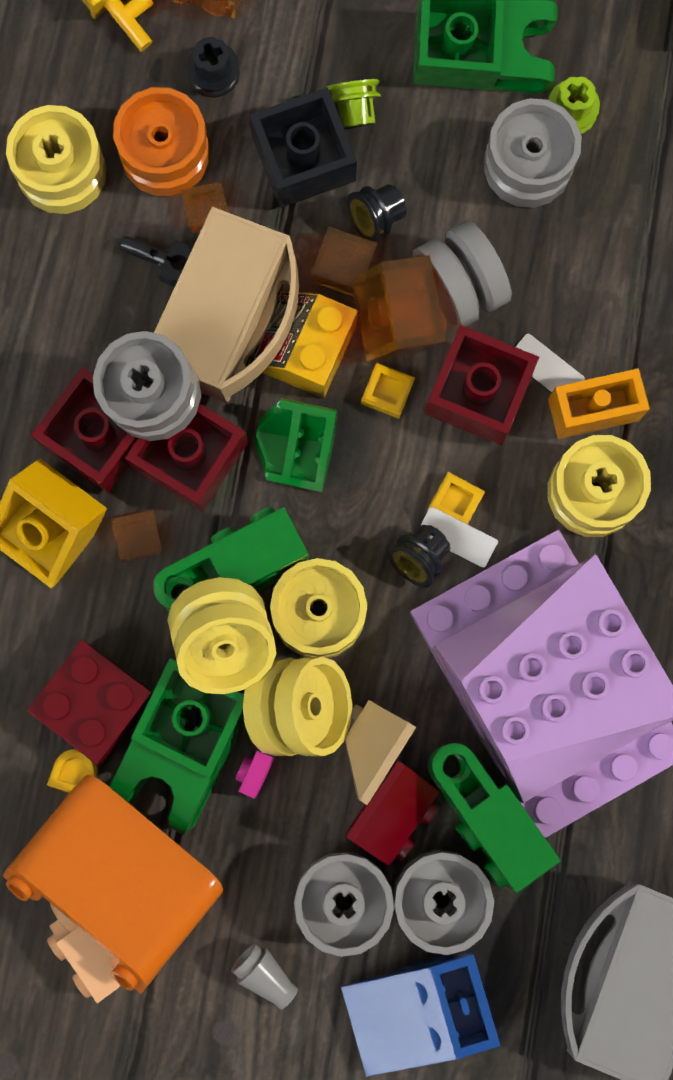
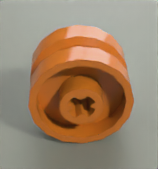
(161, 141)

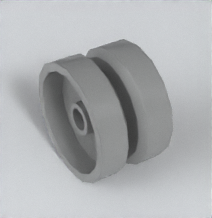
(532, 152)
(467, 274)
(122, 381)
(461, 920)
(350, 929)

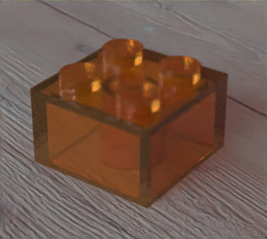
(399, 308)

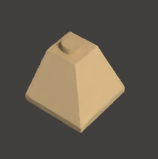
(373, 746)

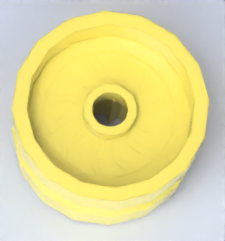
(56, 159)
(612, 465)
(341, 596)
(221, 636)
(299, 708)

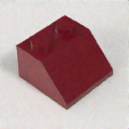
(393, 814)

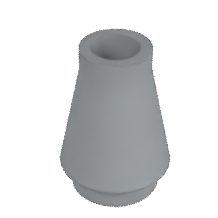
(262, 975)

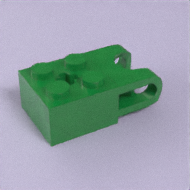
(489, 44)
(251, 554)
(173, 751)
(492, 820)

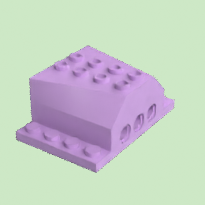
(554, 680)

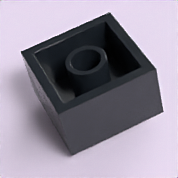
(303, 147)

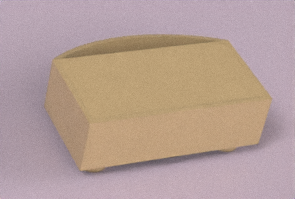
(229, 301)

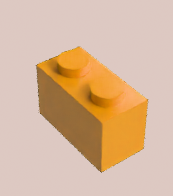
(598, 403)

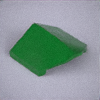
(296, 443)

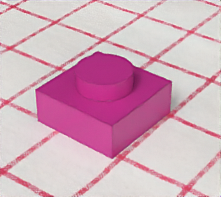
(253, 773)

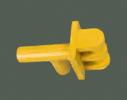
(125, 17)

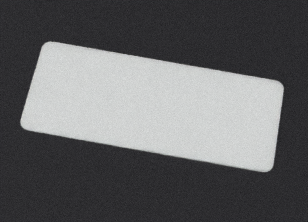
(550, 368)
(462, 538)

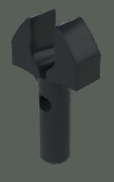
(157, 256)

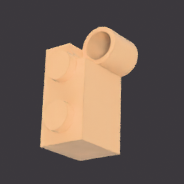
(85, 956)

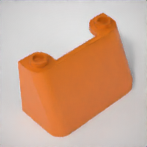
(115, 880)

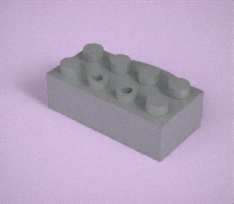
(627, 989)

